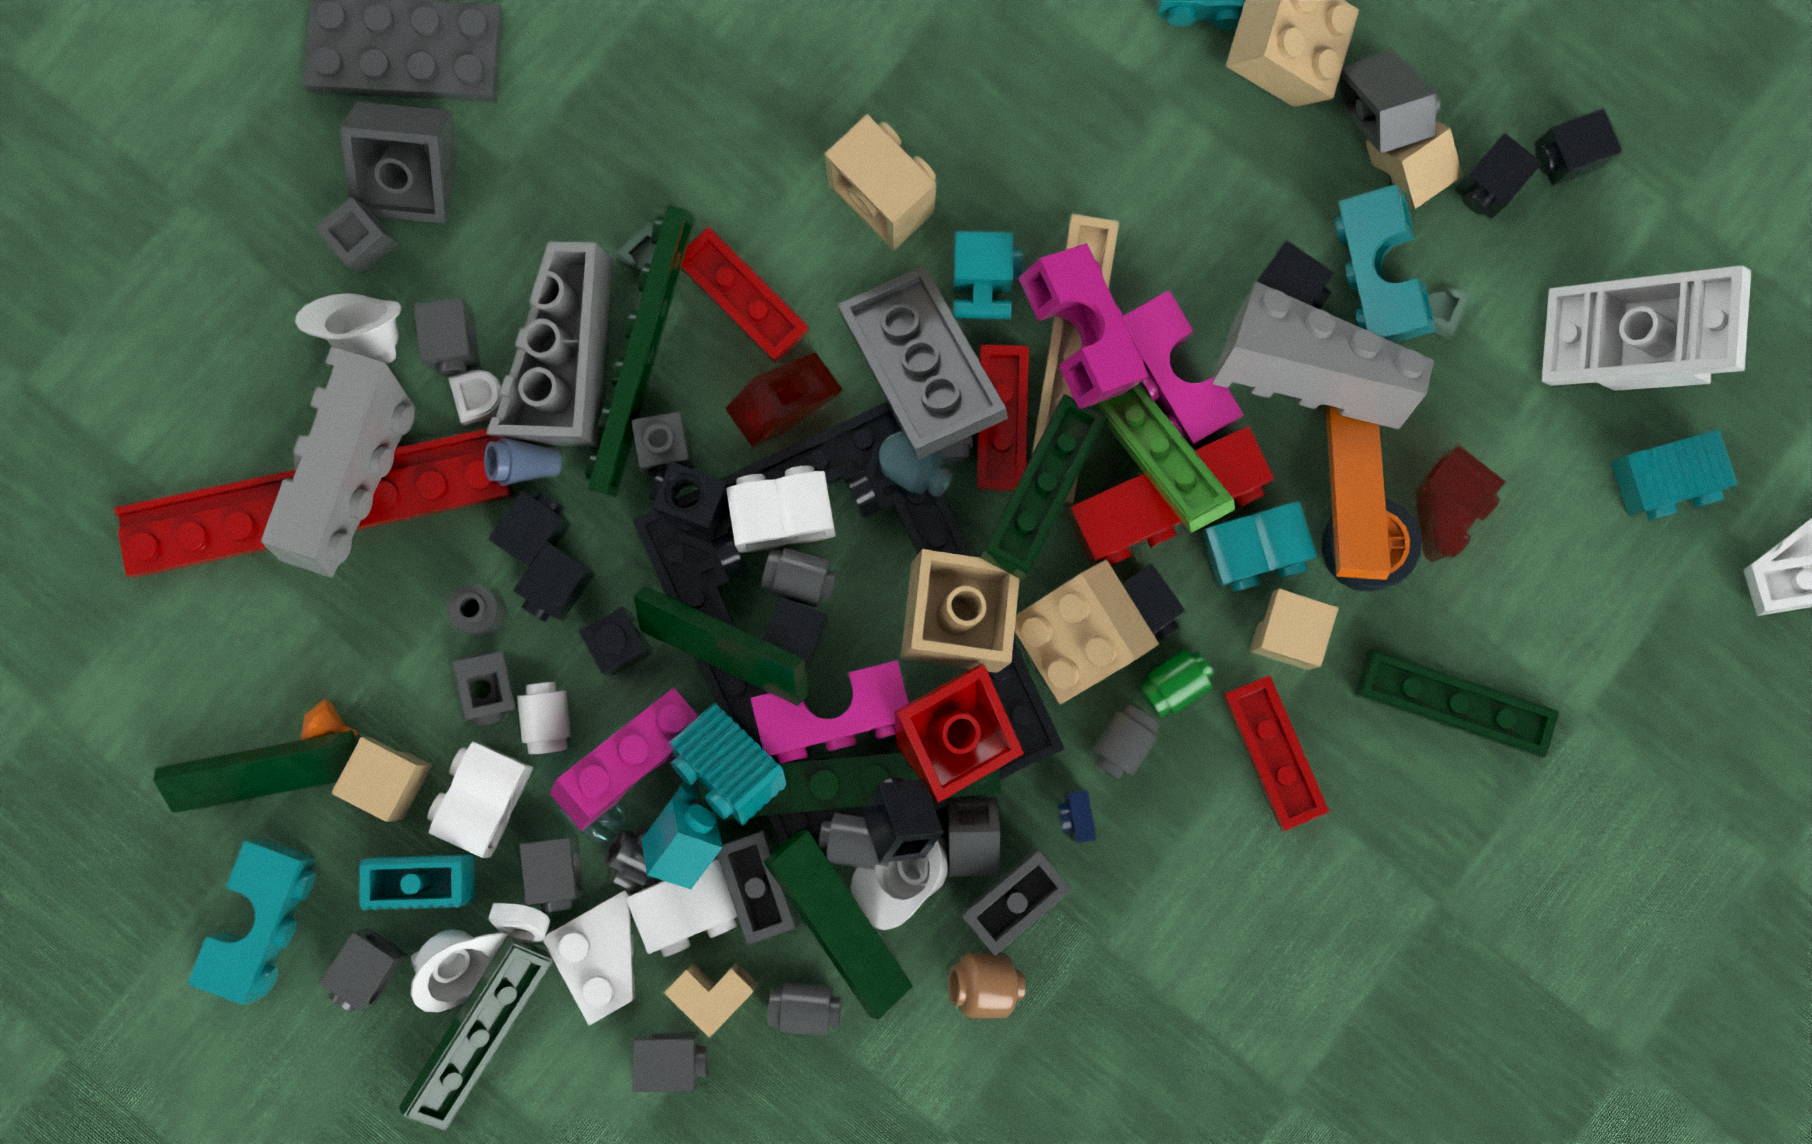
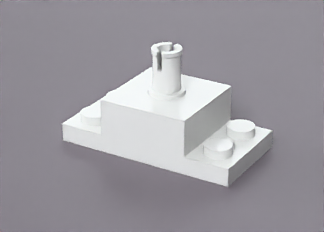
(1648, 330)

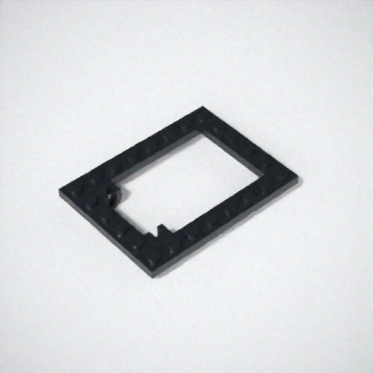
(696, 563)

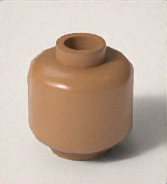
(985, 985)

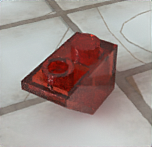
(1452, 499)

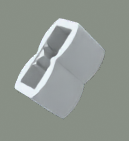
(780, 509)
(479, 799)
(672, 913)

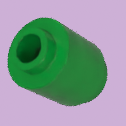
(1177, 682)

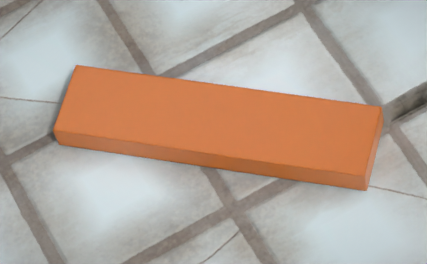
(1357, 497)

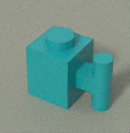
(984, 265)
(681, 840)

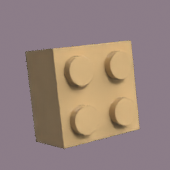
(1293, 47)
(881, 180)
(959, 612)
(1083, 632)

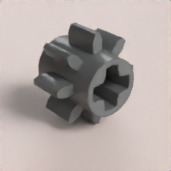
(627, 859)

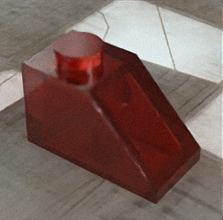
(782, 398)

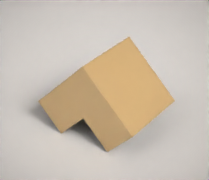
(1421, 167)
(1294, 630)
(381, 780)
(709, 1002)

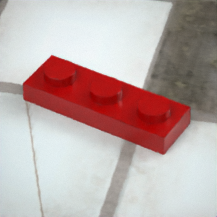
(743, 295)
(1004, 445)
(1275, 753)

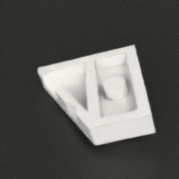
(1783, 574)
(597, 957)

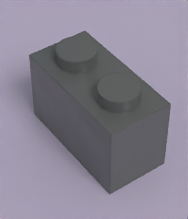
(1388, 101)
(755, 893)
(1015, 901)

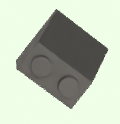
(400, 160)

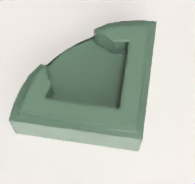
(637, 250)
(1448, 309)

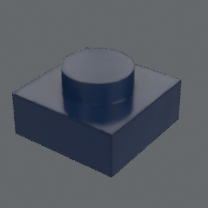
(1076, 816)

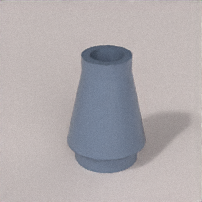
(518, 461)

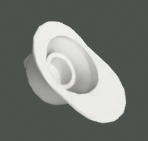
(354, 324)
(896, 892)
(451, 967)

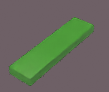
(1166, 458)

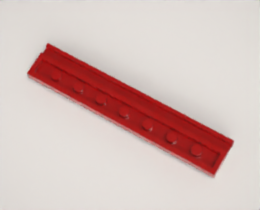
(233, 516)

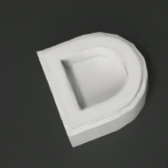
(475, 395)
(520, 920)

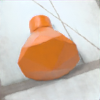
(322, 721)

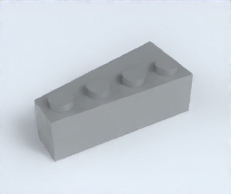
(561, 352)
(1320, 360)
(339, 463)

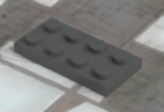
(404, 49)
(922, 362)

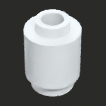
(544, 718)

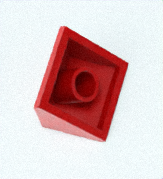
(956, 733)

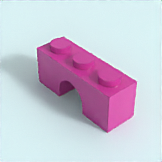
(1073, 288)
(1193, 408)
(790, 728)
(622, 760)

